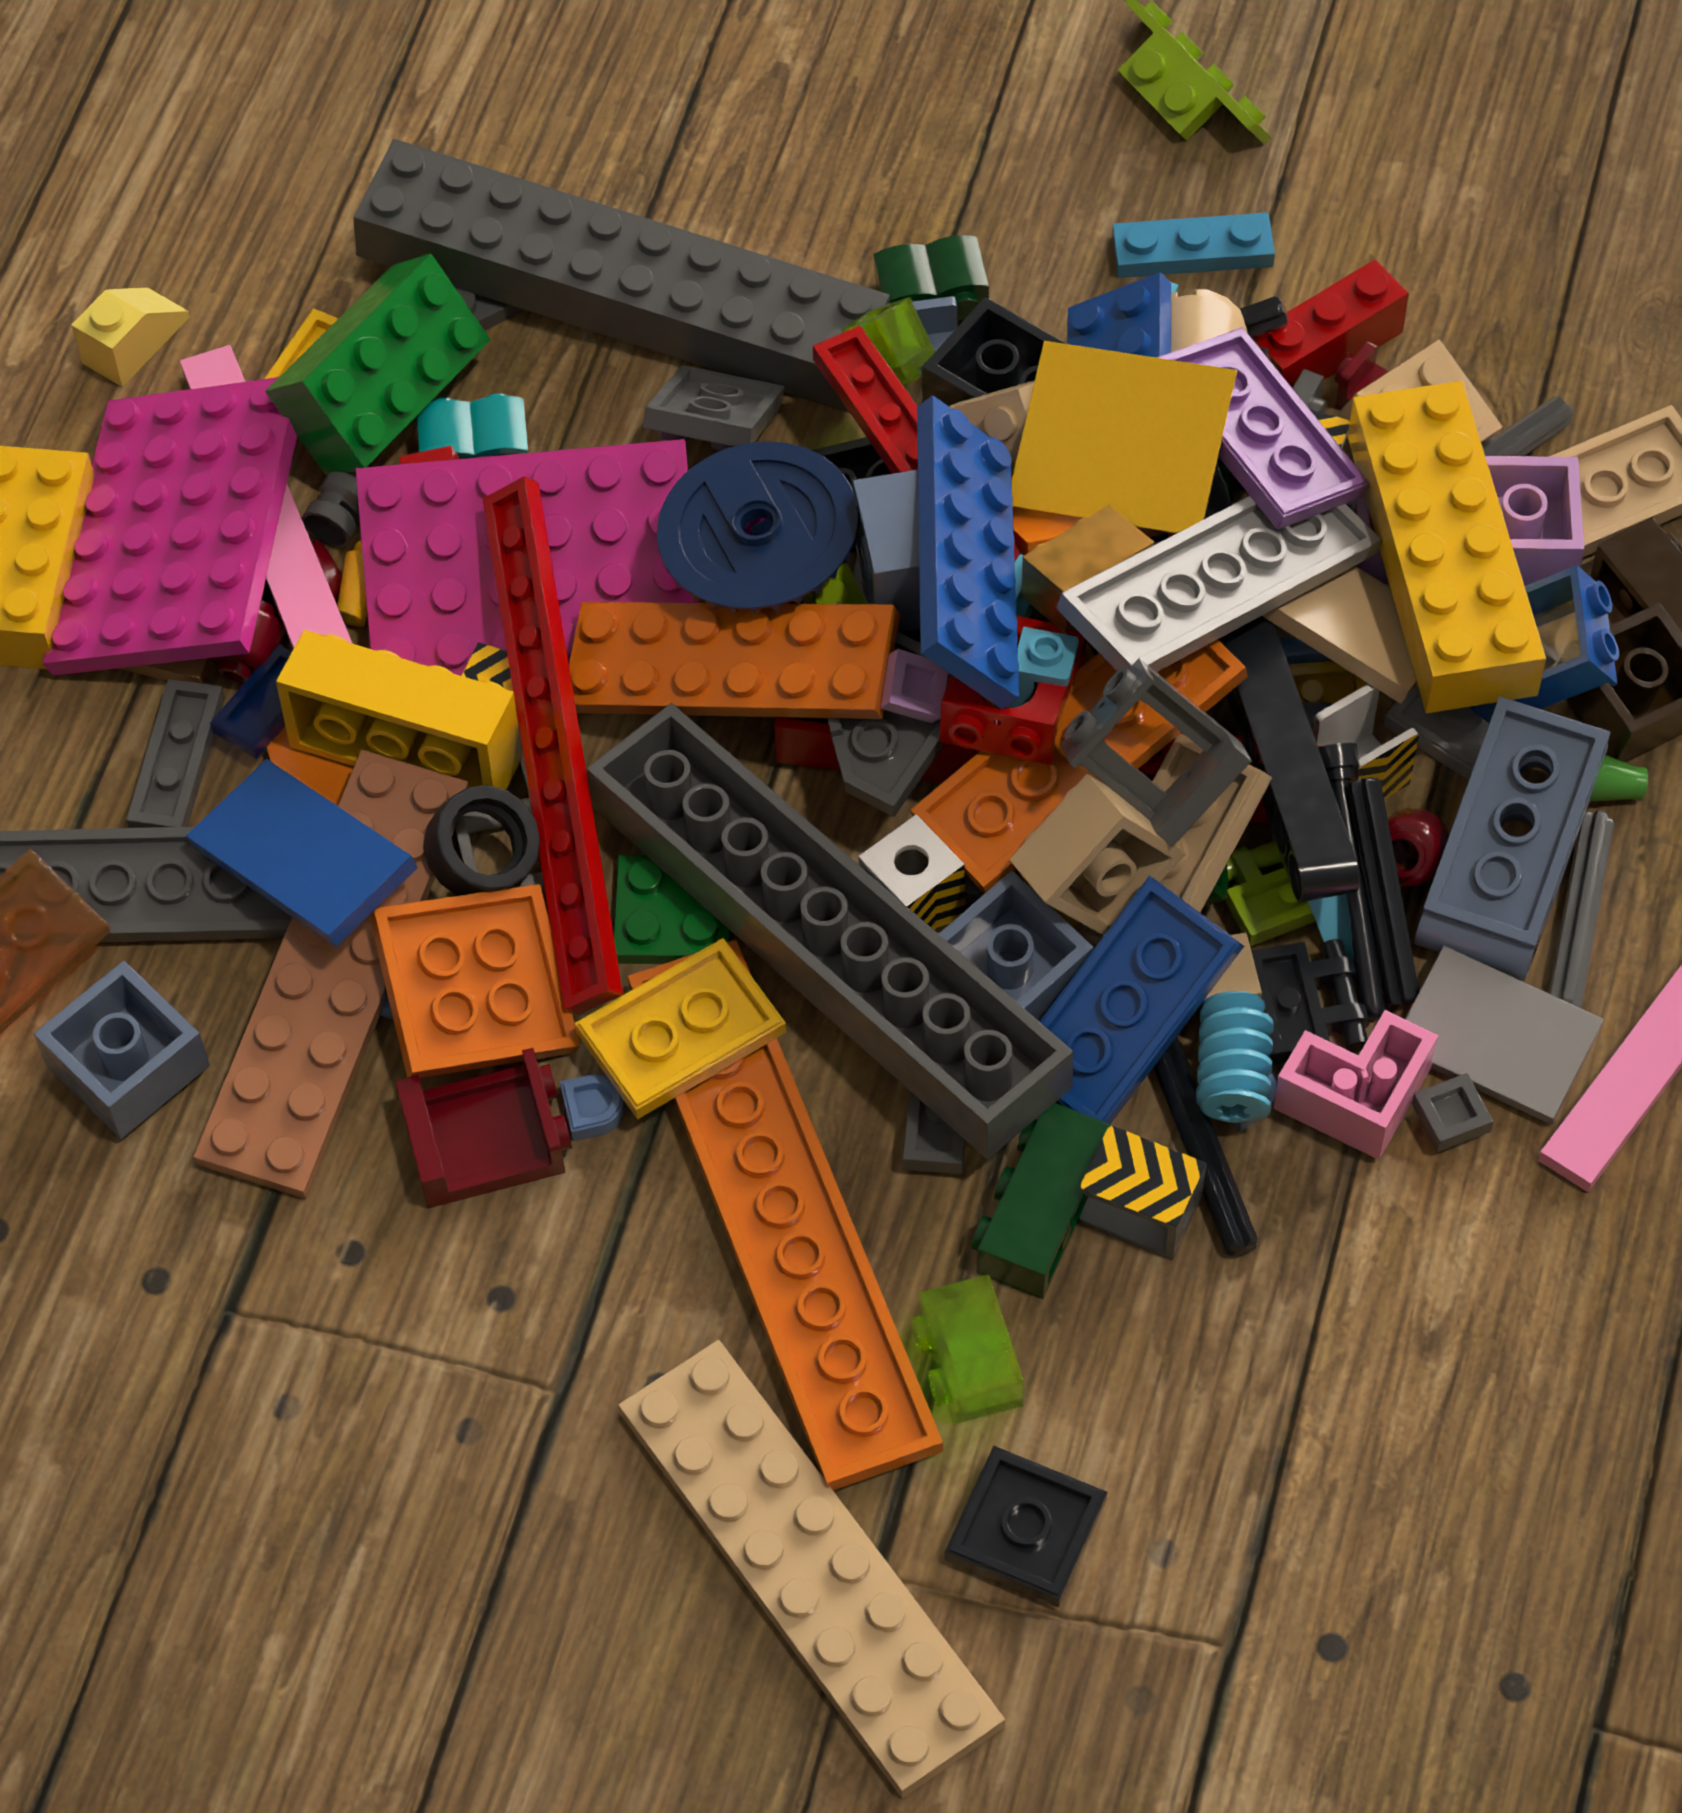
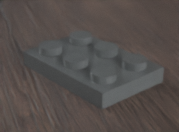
(712, 408)

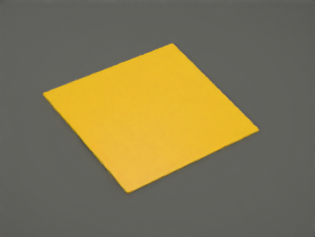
(1122, 436)

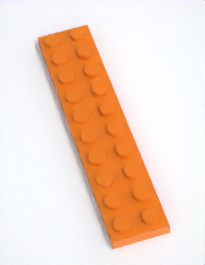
(805, 1267)

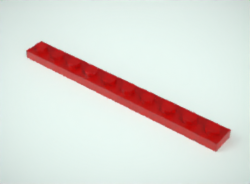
(552, 747)

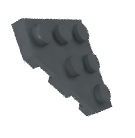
(886, 755)

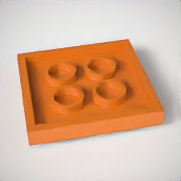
(472, 981)

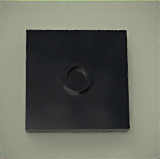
(1026, 1526)

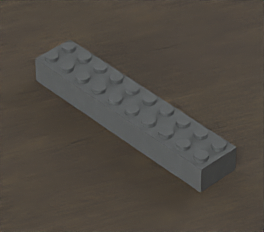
(608, 269)
(831, 931)

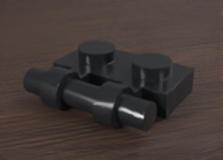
(1292, 998)

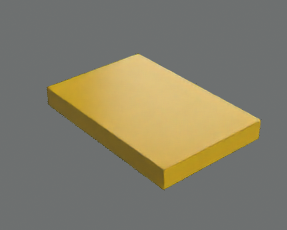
(680, 1028)

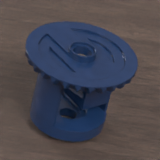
(790, 554)

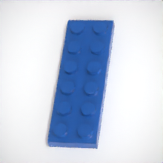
(966, 553)

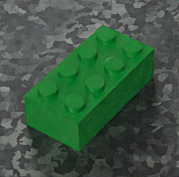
(378, 365)

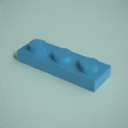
(1193, 245)

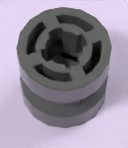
(336, 511)

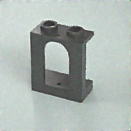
(1195, 789)

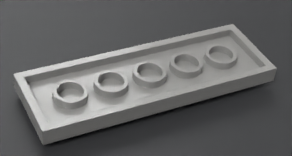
(1211, 581)

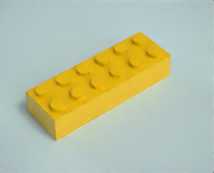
(1446, 547)

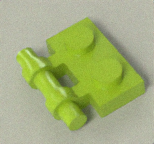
(1266, 903)

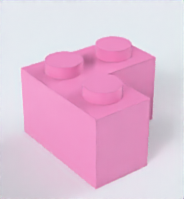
(1355, 1095)

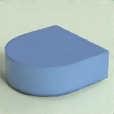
(591, 1105)

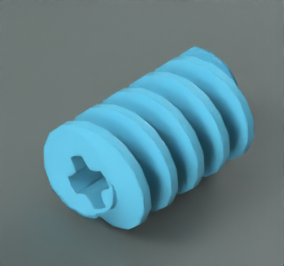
(1234, 1057)

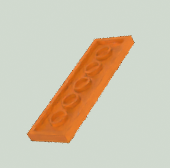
(731, 664)
(1000, 800)

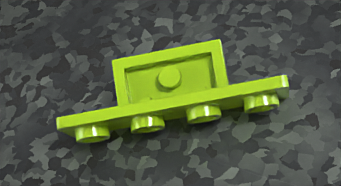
(1177, 84)

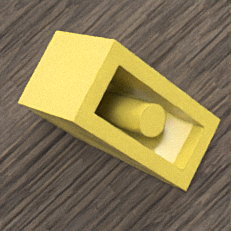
(125, 331)

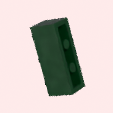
(1038, 1201)

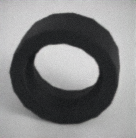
(503, 808)

